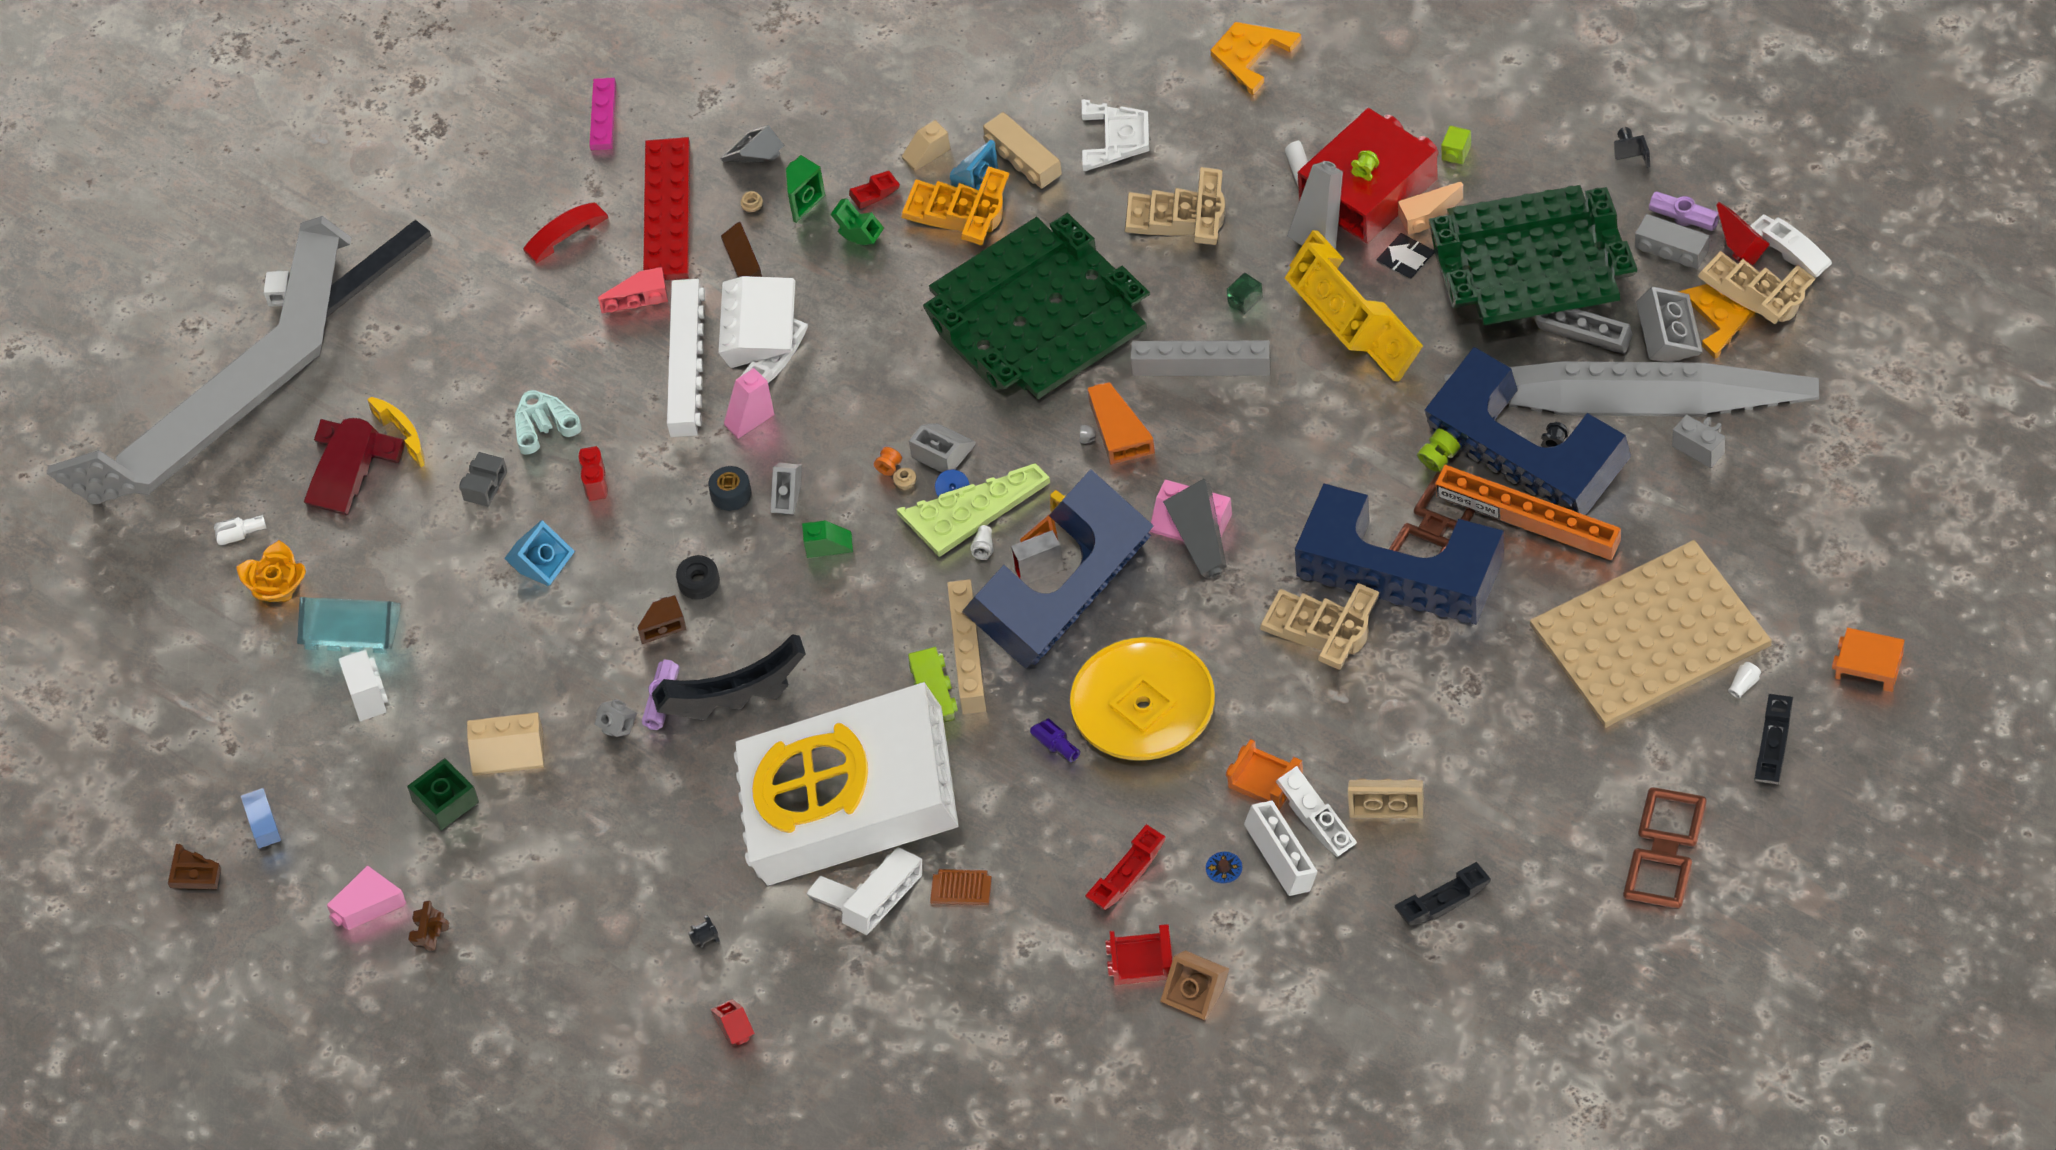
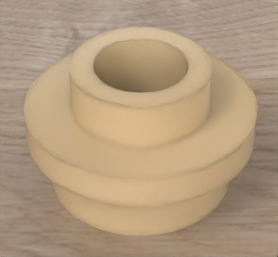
(751, 201)
(904, 483)

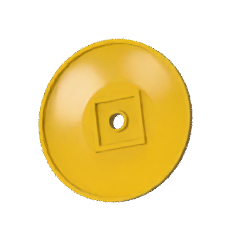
(1135, 672)

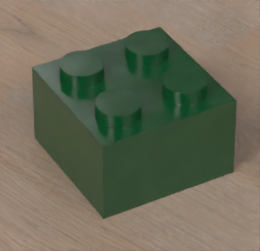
(443, 794)

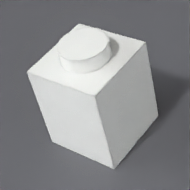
(276, 287)

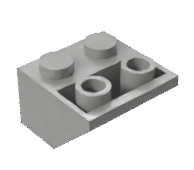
(939, 447)

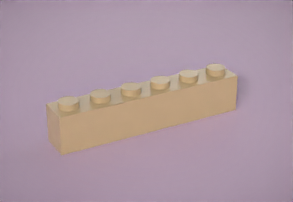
(966, 649)

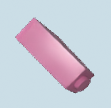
(748, 404)
(364, 900)

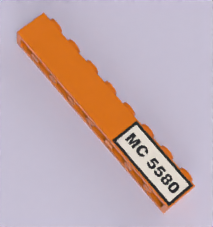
(1528, 512)

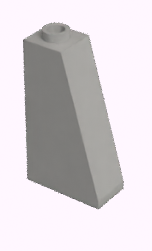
(1319, 204)

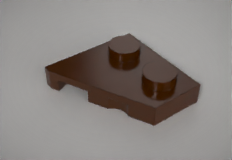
(193, 870)

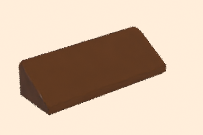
(740, 252)

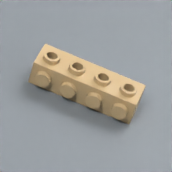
(1022, 150)

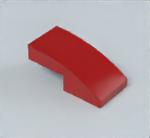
(878, 188)

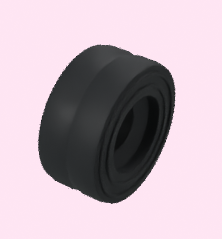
(697, 565)

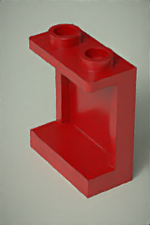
(1140, 957)

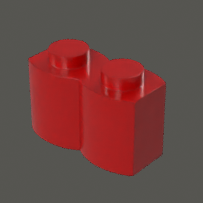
(593, 473)

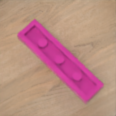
(602, 114)

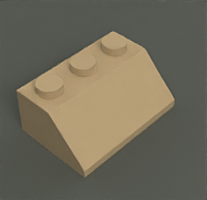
(505, 744)
(1386, 798)

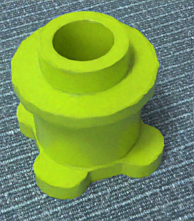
(1365, 164)

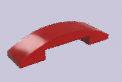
(562, 227)
(1128, 870)

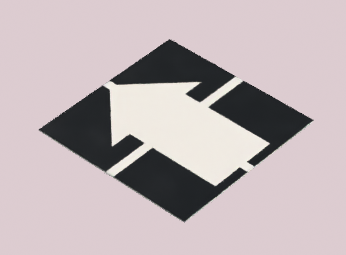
(1405, 255)

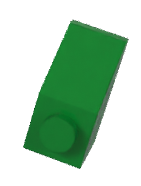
(826, 539)

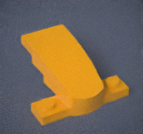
(959, 207)

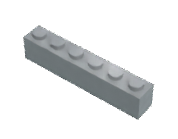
(1201, 358)

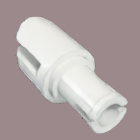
(236, 529)

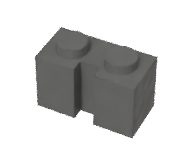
(484, 479)

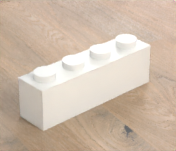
(1280, 848)
(881, 890)

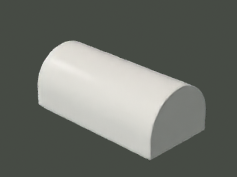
(1296, 157)

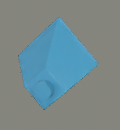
(973, 168)
(540, 554)

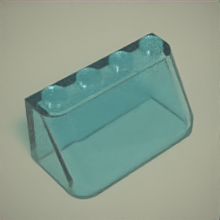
(347, 624)

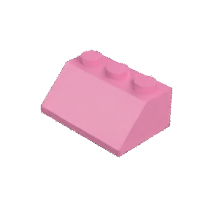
(1163, 522)

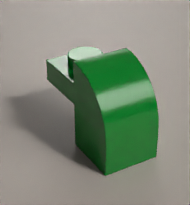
(856, 227)

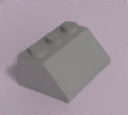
(1668, 325)

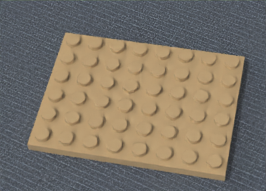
(1650, 633)

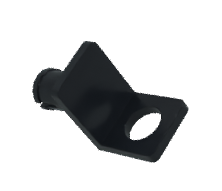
(1631, 146)

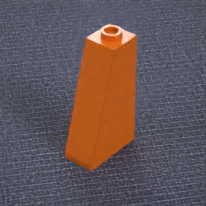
(1118, 426)

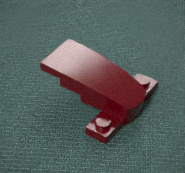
(347, 461)

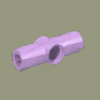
(1684, 211)
(666, 670)

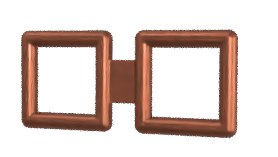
(1433, 525)
(1664, 847)

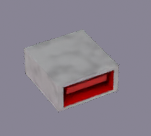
(1037, 557)

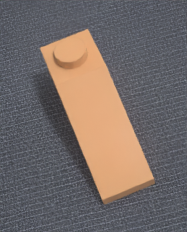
(1417, 210)

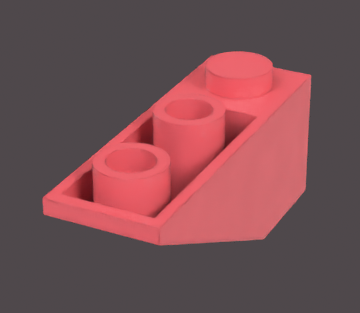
(639, 290)

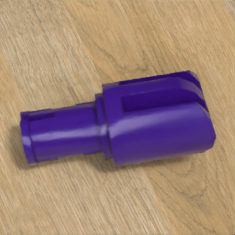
(1054, 739)

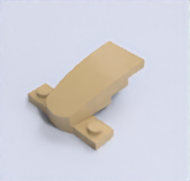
(1180, 212)
(1758, 290)
(1323, 624)

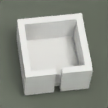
(364, 684)

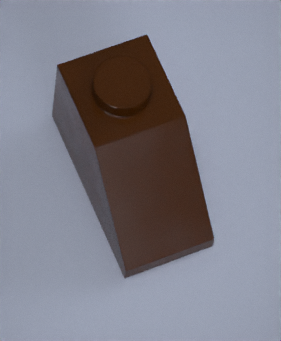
(661, 620)

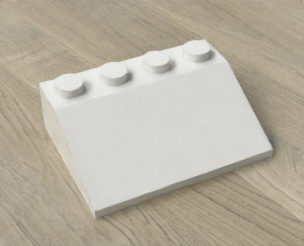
(756, 319)

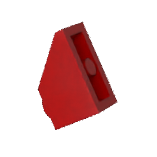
(733, 1022)

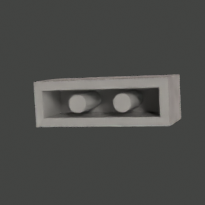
(1672, 241)

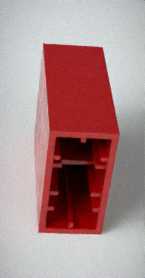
(1404, 171)

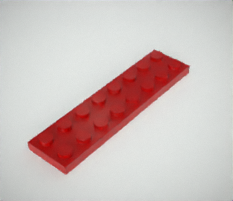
(667, 206)

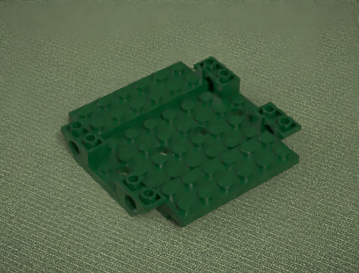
(1527, 232)
(1016, 284)

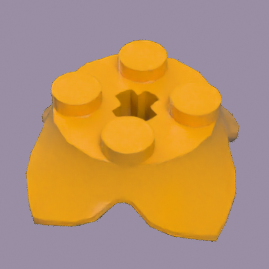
(273, 576)

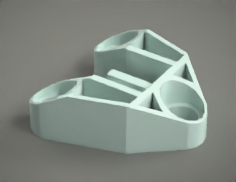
(546, 406)

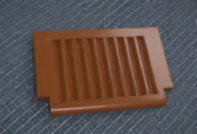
(961, 887)

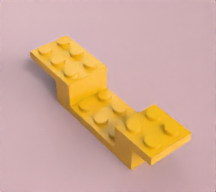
(1355, 321)

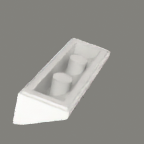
(830, 892)

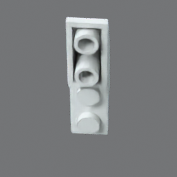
(1792, 244)
(1314, 813)

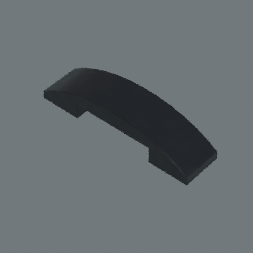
(1774, 739)
(1444, 898)

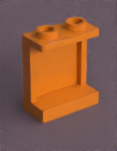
(1869, 656)
(1257, 774)

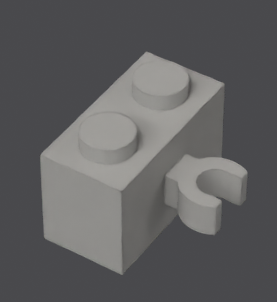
(1699, 440)

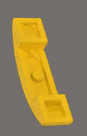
(388, 413)

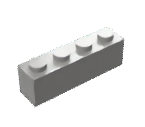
(1588, 329)

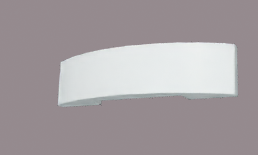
(771, 367)

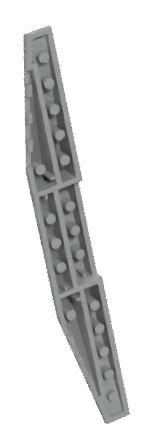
(1653, 388)

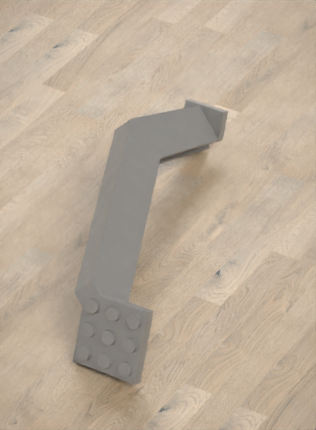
(229, 393)

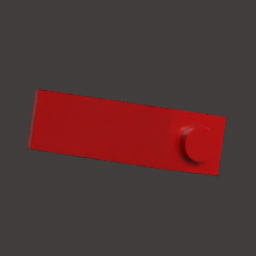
(1740, 236)

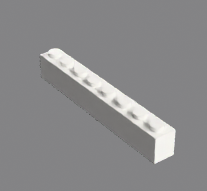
(685, 358)

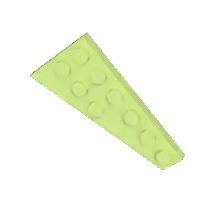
(961, 512)

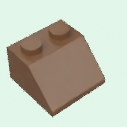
(1194, 984)

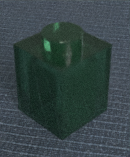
(1244, 293)

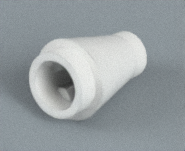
(982, 544)
(1744, 679)

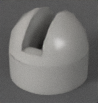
(1087, 434)

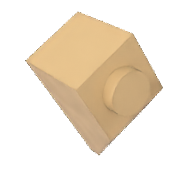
(926, 145)

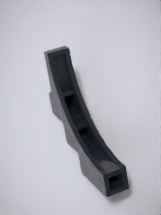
(732, 690)

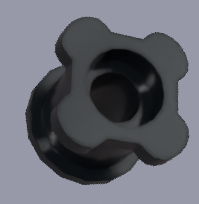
(1555, 435)
(703, 933)

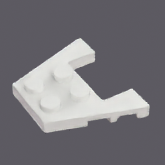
(1124, 134)

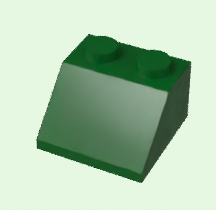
(804, 186)

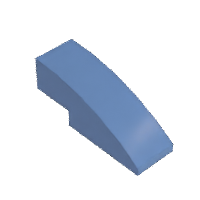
(260, 818)

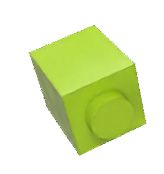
(1456, 145)

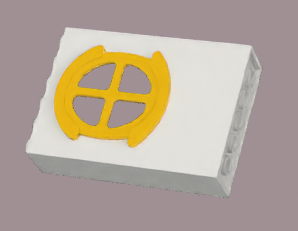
(893, 792)

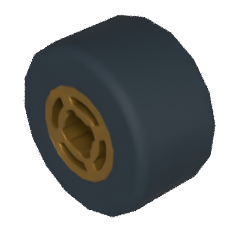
(729, 488)

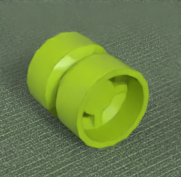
(1436, 453)

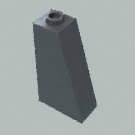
(1197, 523)

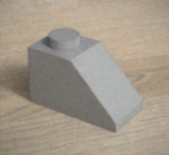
(785, 487)

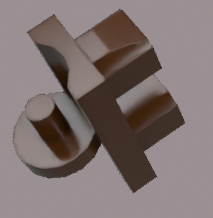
(430, 923)

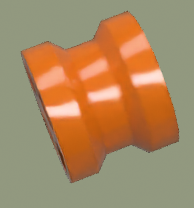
(888, 461)

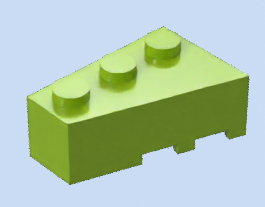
(927, 667)

